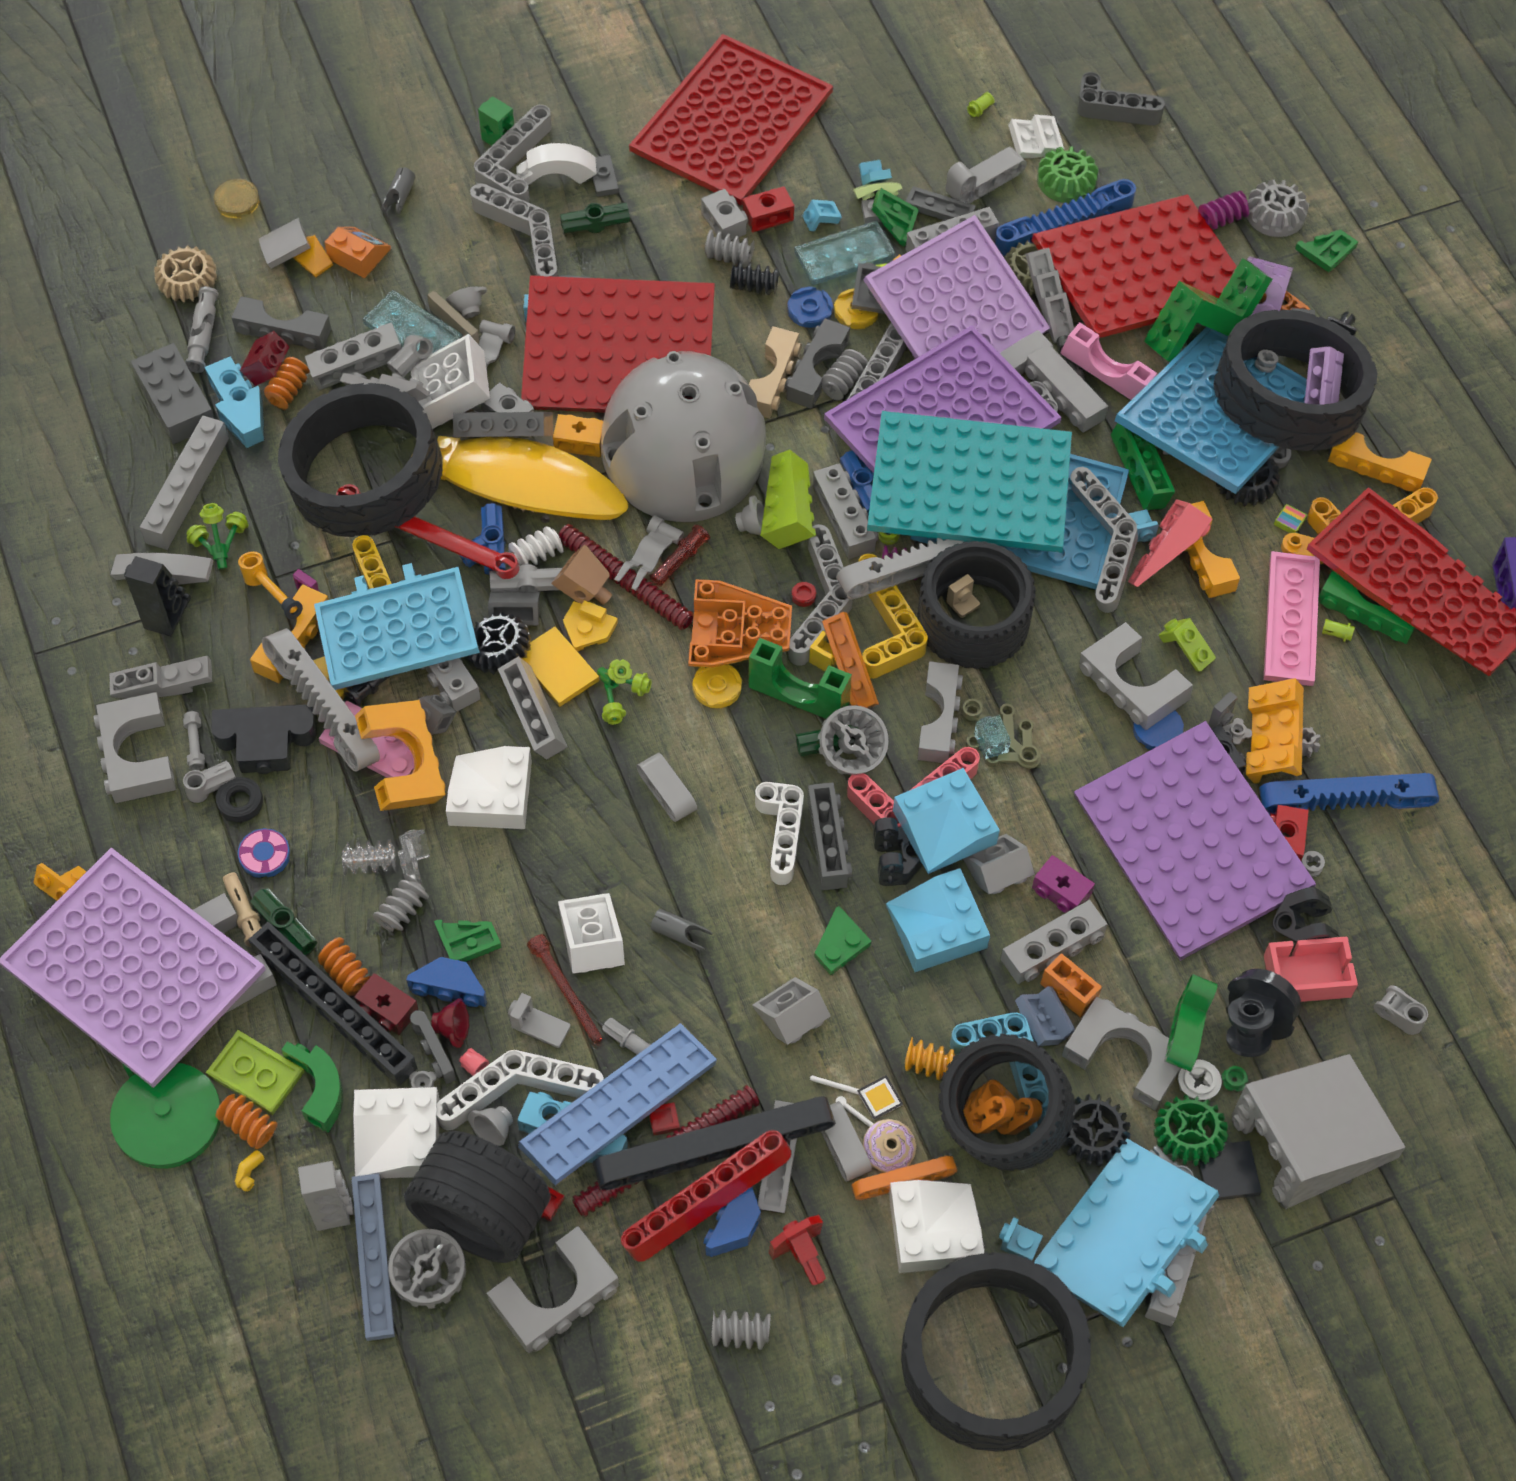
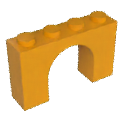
(407, 724)

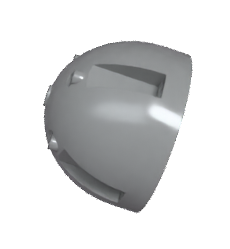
(682, 450)

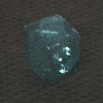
(992, 736)

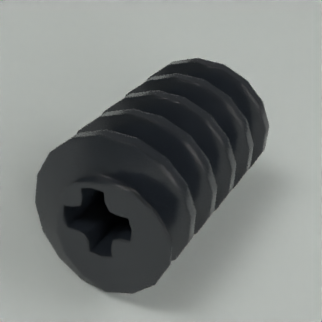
(753, 278)

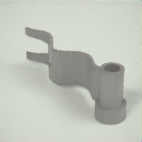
(493, 337)
(650, 549)

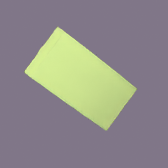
(867, 191)

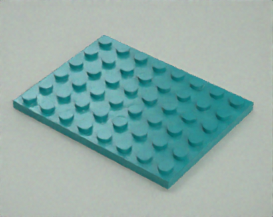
(970, 481)

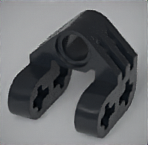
(894, 867)
(1305, 900)

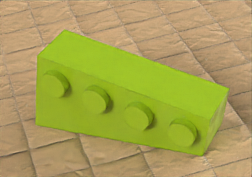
(787, 501)

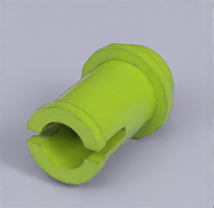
(976, 107)
(1338, 630)

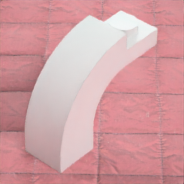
(559, 159)

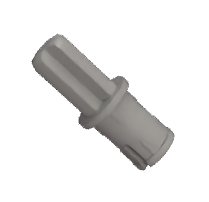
(626, 1037)

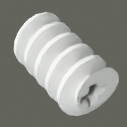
(536, 546)

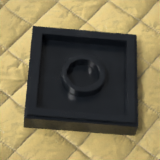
(1232, 1172)

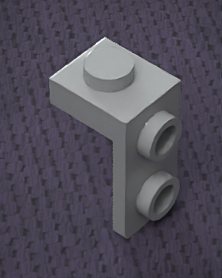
(537, 1023)

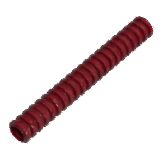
(645, 592)

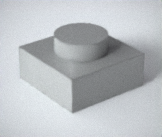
(868, 214)

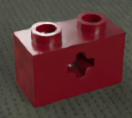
(264, 358)
(380, 993)

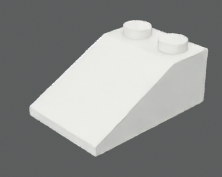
(591, 933)

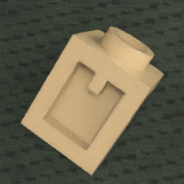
(961, 596)

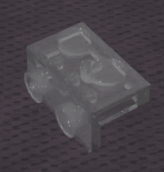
(414, 848)

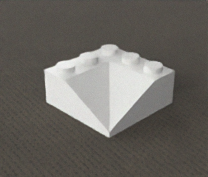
(454, 378)
(490, 788)
(394, 1130)
(933, 1224)

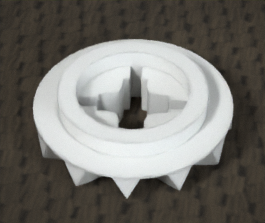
(1211, 1080)

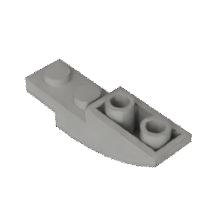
(412, 387)
(164, 680)

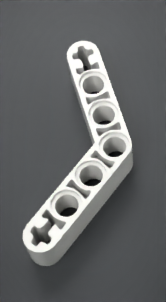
(509, 1078)

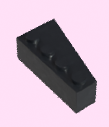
(156, 595)

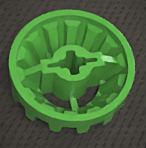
(1069, 179)

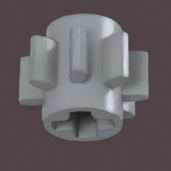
(1309, 742)

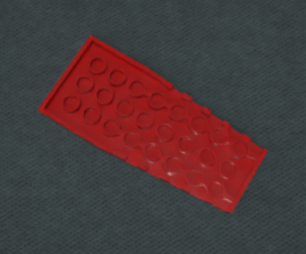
(1417, 580)

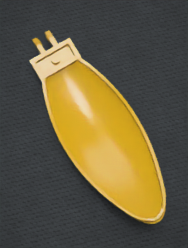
(530, 477)

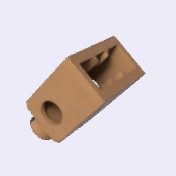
(583, 577)

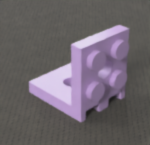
(1278, 286)

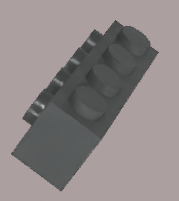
(827, 836)

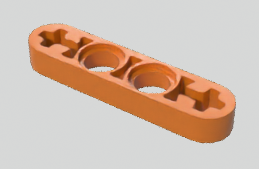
(880, 1183)

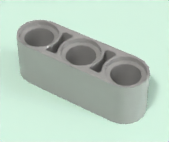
(666, 787)
(846, 1145)

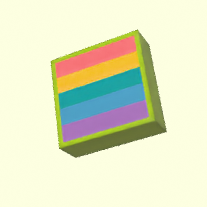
(1290, 519)

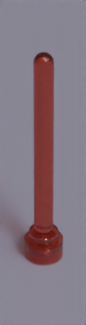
(540, 947)

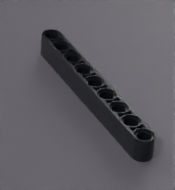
(710, 1143)

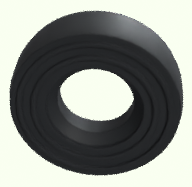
(244, 813)

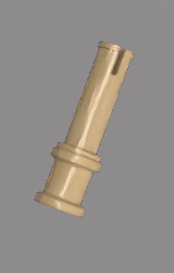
(247, 917)

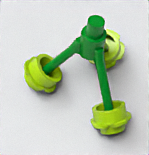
(212, 515)
(620, 673)

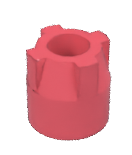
(473, 1062)

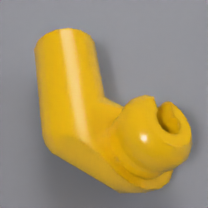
(245, 1168)

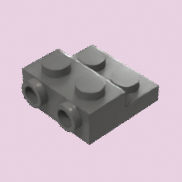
(863, 297)

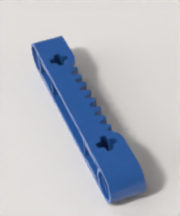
(1116, 198)
(1414, 790)

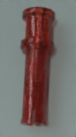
(686, 548)

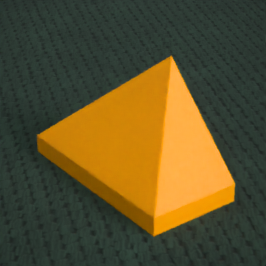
(314, 259)

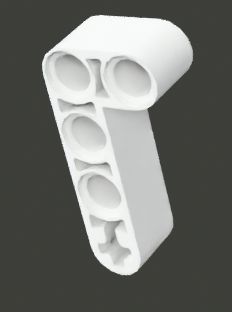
(783, 834)

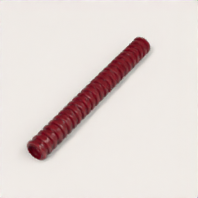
(724, 1112)

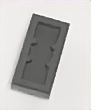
(605, 179)
(1223, 710)

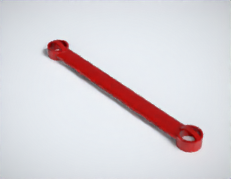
(453, 542)

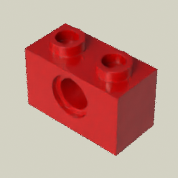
(768, 209)
(1293, 822)

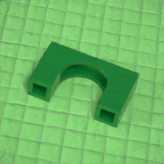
(1345, 599)
(773, 679)

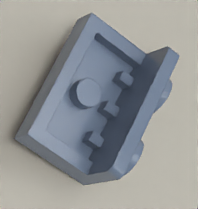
(1045, 1017)

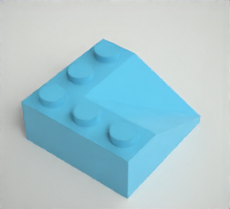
(945, 820)
(939, 921)

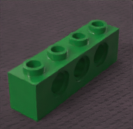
(1144, 467)

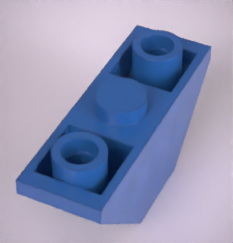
(448, 981)
(735, 1225)

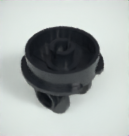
(1260, 1011)

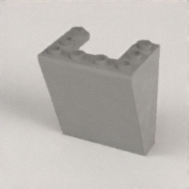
(1318, 1126)

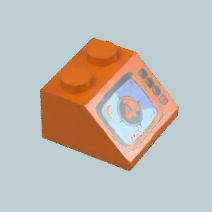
(355, 250)

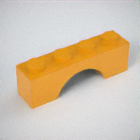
(1405, 472)
(1215, 573)
(304, 630)

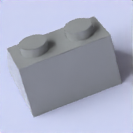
(1000, 865)
(792, 1010)

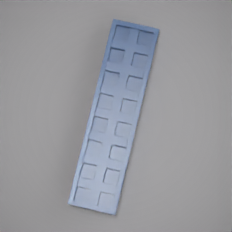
(617, 1104)

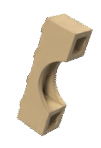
(780, 351)

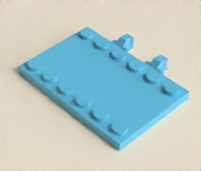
(395, 627)
(1128, 1232)

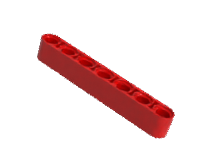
(693, 1199)

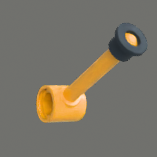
(255, 574)

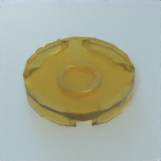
(236, 198)

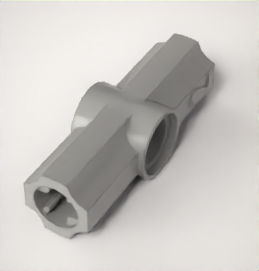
(527, 580)

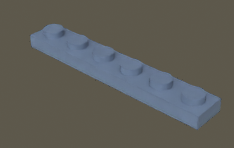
(373, 1257)

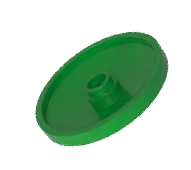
(166, 1122)

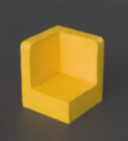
(821, 653)

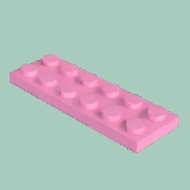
(1292, 618)

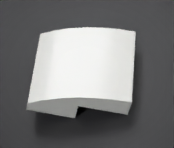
(1036, 136)

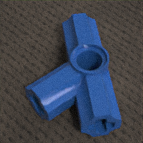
(860, 477)
(491, 529)

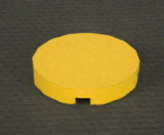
(852, 317)
(717, 686)

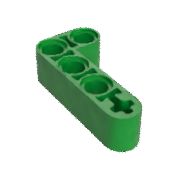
(1189, 1022)

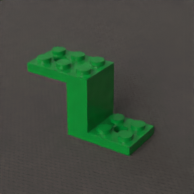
(1192, 306)

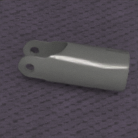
(399, 189)
(676, 927)

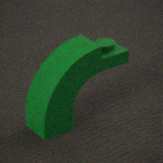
(327, 1097)

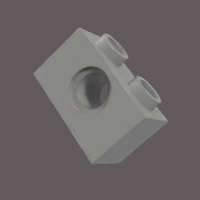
(723, 214)
(505, 400)

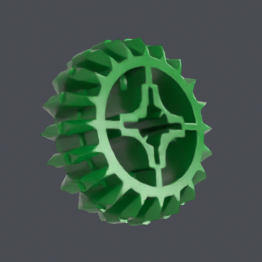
(1191, 1138)

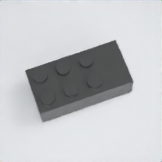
(171, 391)

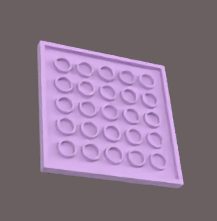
(954, 285)

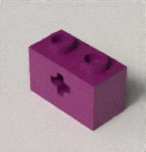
(1062, 885)

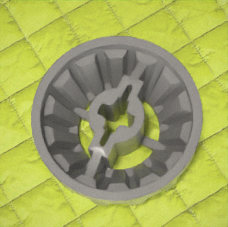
(1274, 215)
(870, 732)
(421, 1251)

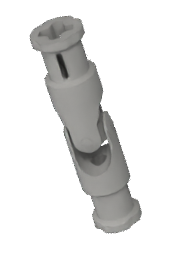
(201, 329)

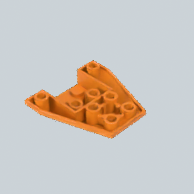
(732, 621)

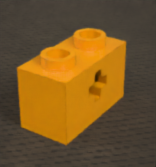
(578, 435)

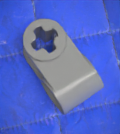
(1400, 1010)

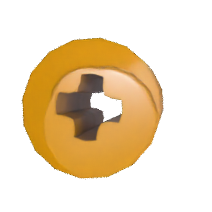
(928, 1059)

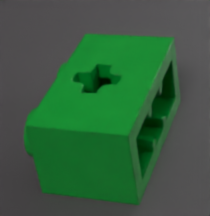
(494, 120)

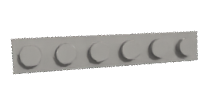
(184, 482)

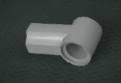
(408, 355)
(209, 781)

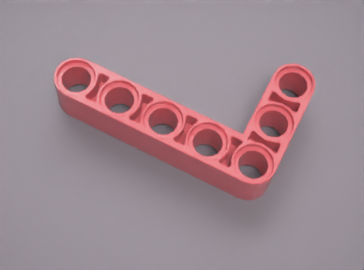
(874, 794)

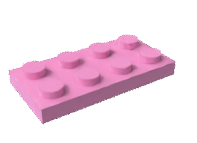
(394, 754)

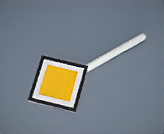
(877, 1096)

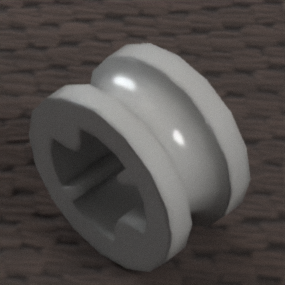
(1266, 361)
(1311, 856)

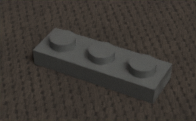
(938, 205)

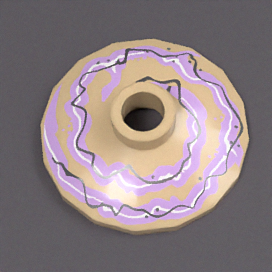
(880, 1154)

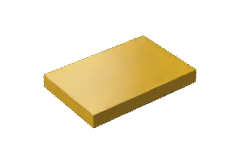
(559, 667)

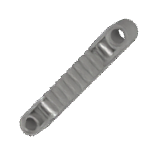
(860, 580)
(296, 665)

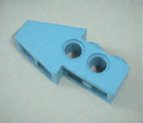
(239, 402)
(540, 1105)

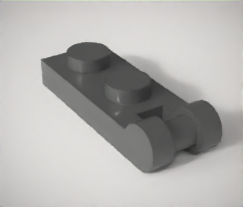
(432, 1046)

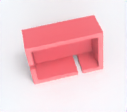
(1314, 967)

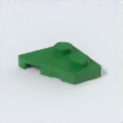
(895, 214)
(1328, 249)
(467, 939)
(840, 942)

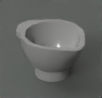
(467, 300)
(751, 517)
(491, 1124)

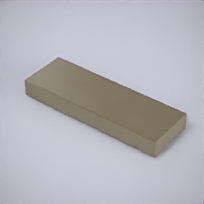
(451, 316)

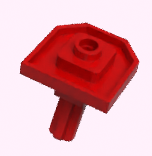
(797, 1239)

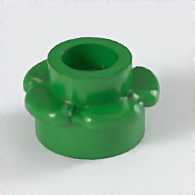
(1234, 1072)

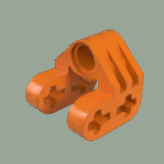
(999, 1107)

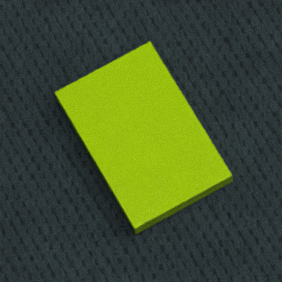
(255, 1072)

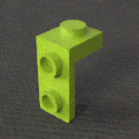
(1190, 642)

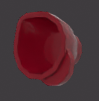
(452, 1022)

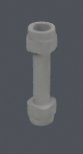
(192, 722)

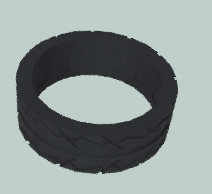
(339, 413)
(1279, 419)
(1025, 1278)

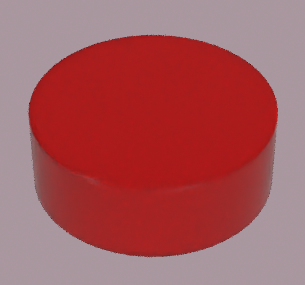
(803, 594)

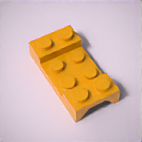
(1275, 729)

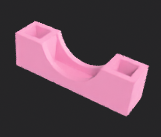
(1085, 351)

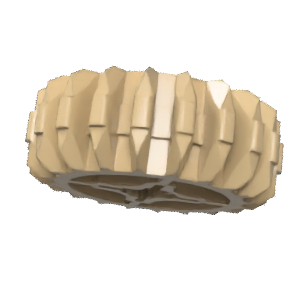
(185, 269)

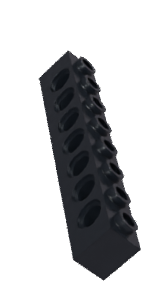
(333, 1004)

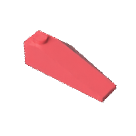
(1180, 529)

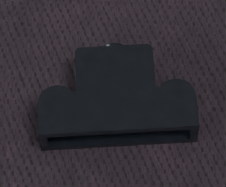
(264, 734)

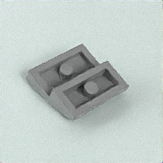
(284, 243)

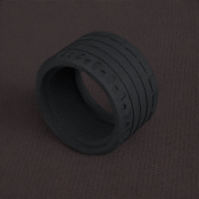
(990, 567)
(969, 1066)
(478, 1196)

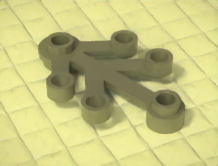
(1019, 750)

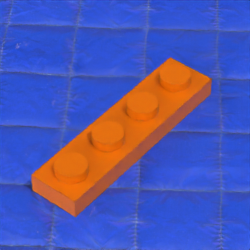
(849, 659)

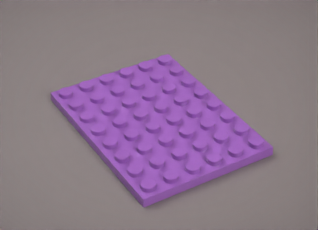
(954, 381)
(1193, 840)

